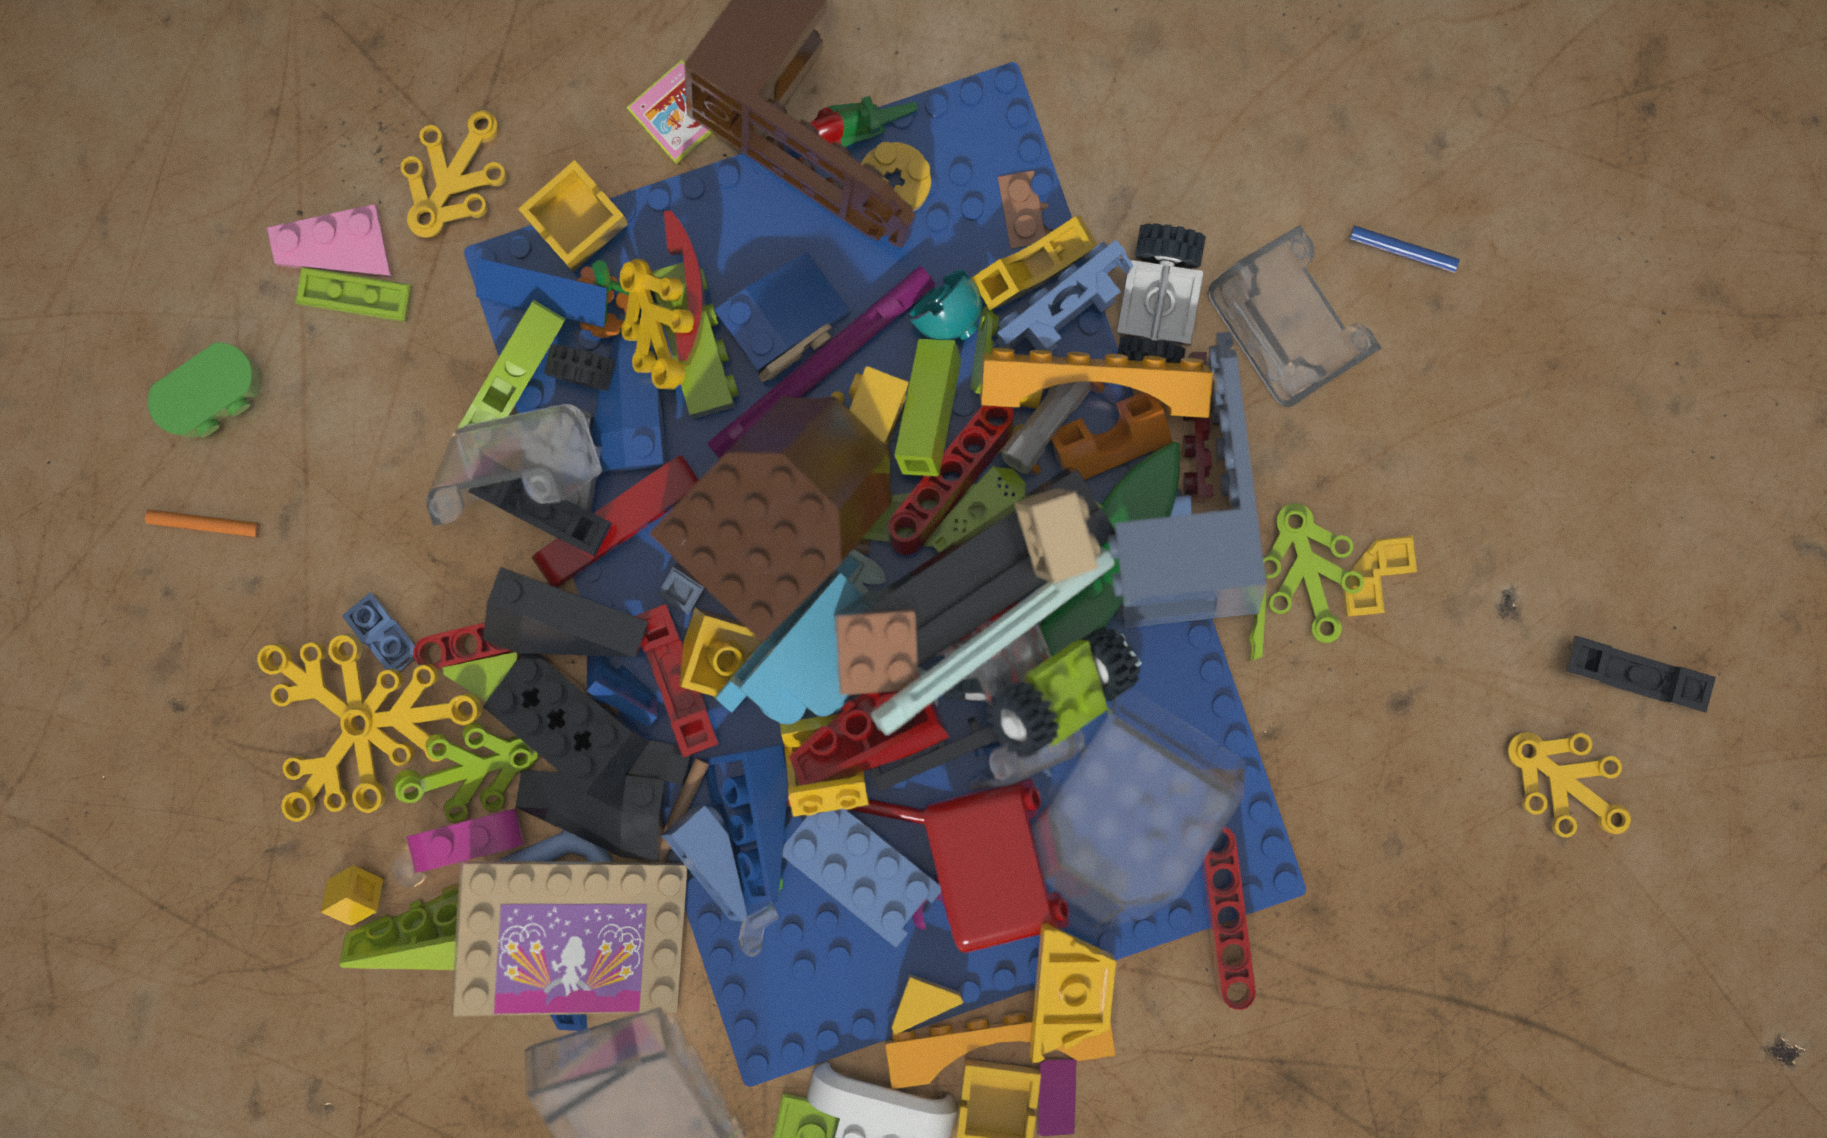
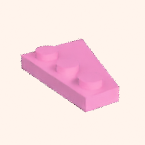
(335, 241)

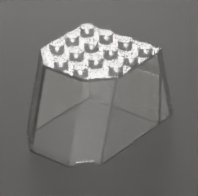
(1134, 812)
(627, 1083)

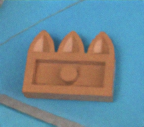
(1022, 209)

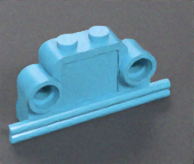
(799, 658)

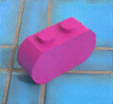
(465, 840)

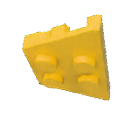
(1070, 992)

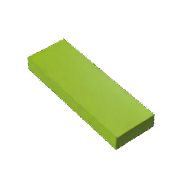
(353, 294)

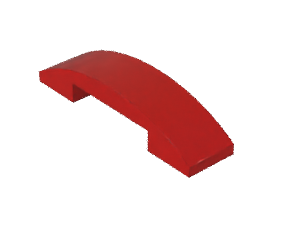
(678, 244)
(685, 706)

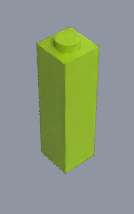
(928, 407)

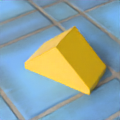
(922, 1001)

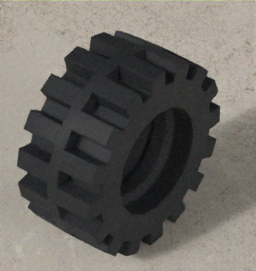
(579, 367)

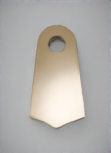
(815, 340)

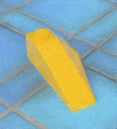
(714, 651)

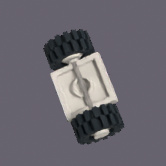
(1161, 295)

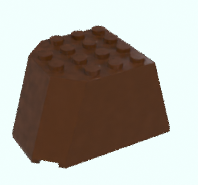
(780, 509)

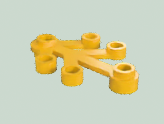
(450, 178)
(638, 280)
(1564, 780)

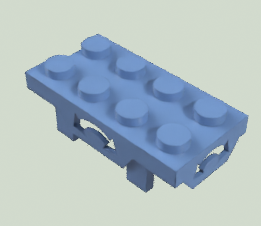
(1087, 283)
(860, 871)

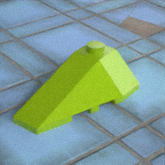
(411, 940)

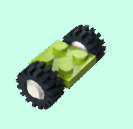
(1063, 693)

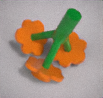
(600, 276)

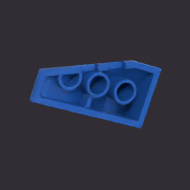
(629, 416)
(753, 801)

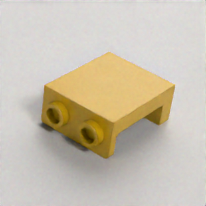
(821, 796)

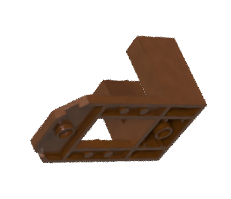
(739, 91)

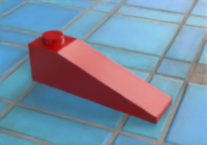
(856, 743)

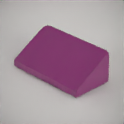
(1056, 1096)

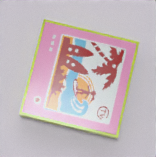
(664, 115)

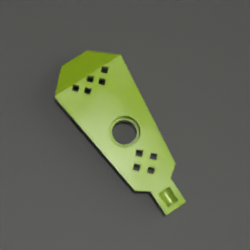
(985, 495)

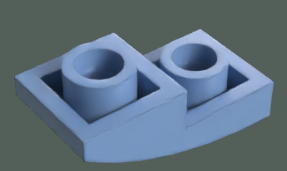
(380, 632)

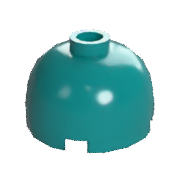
(949, 309)

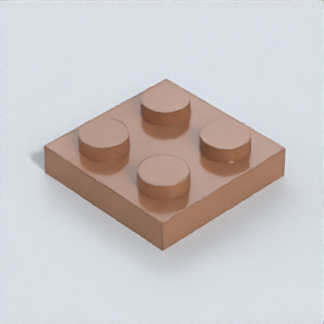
(876, 651)

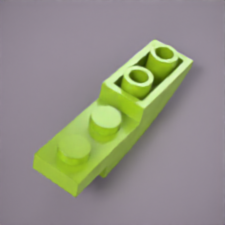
(515, 365)

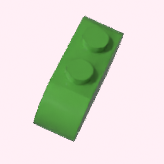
(205, 391)

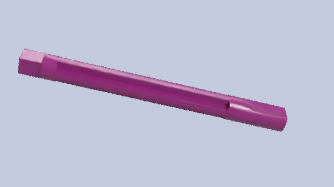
(830, 355)

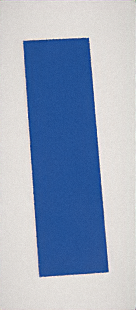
(521, 286)

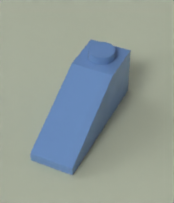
(708, 855)

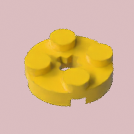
(910, 163)

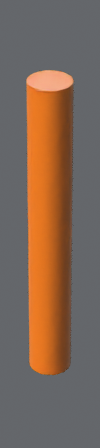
(202, 523)

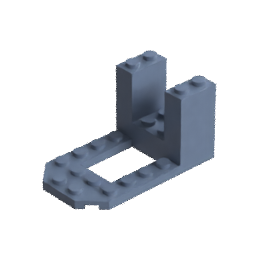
(1201, 561)

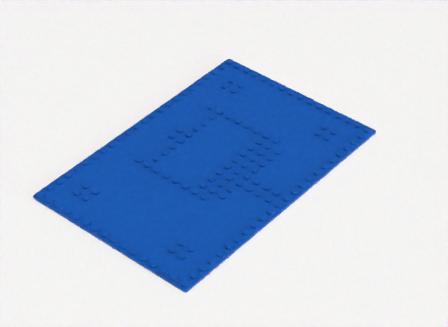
(822, 972)

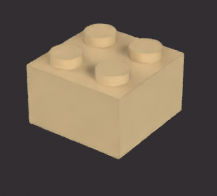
(1057, 534)

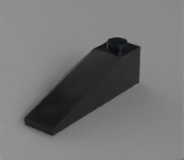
(549, 620)

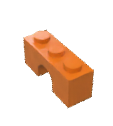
(1138, 431)

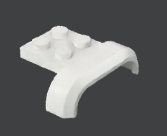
(878, 1111)

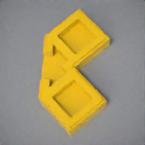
(1380, 559)

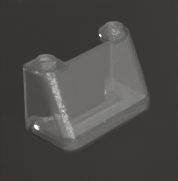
(1287, 320)
(541, 446)

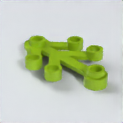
(1308, 566)
(471, 770)

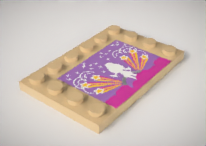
(568, 937)

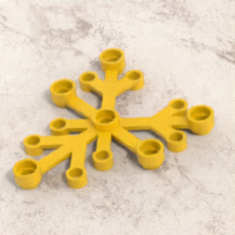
(401, 716)

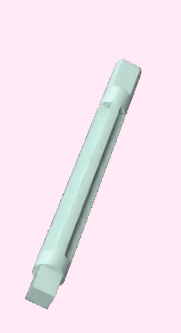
(983, 647)

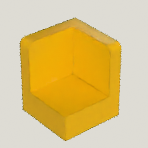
(352, 895)

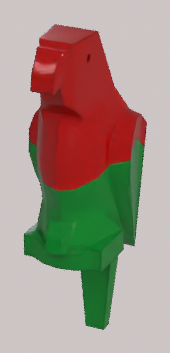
(857, 121)

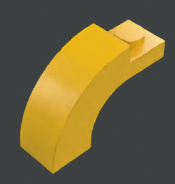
(1035, 265)

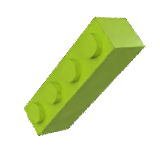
(705, 381)

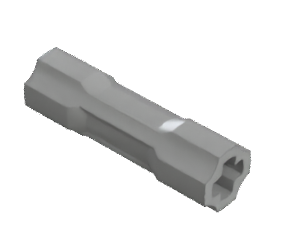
(1030, 441)

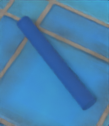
(1404, 248)

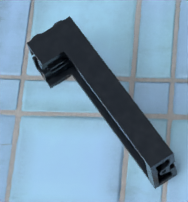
(975, 575)

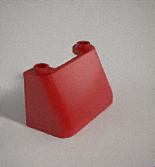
(992, 866)

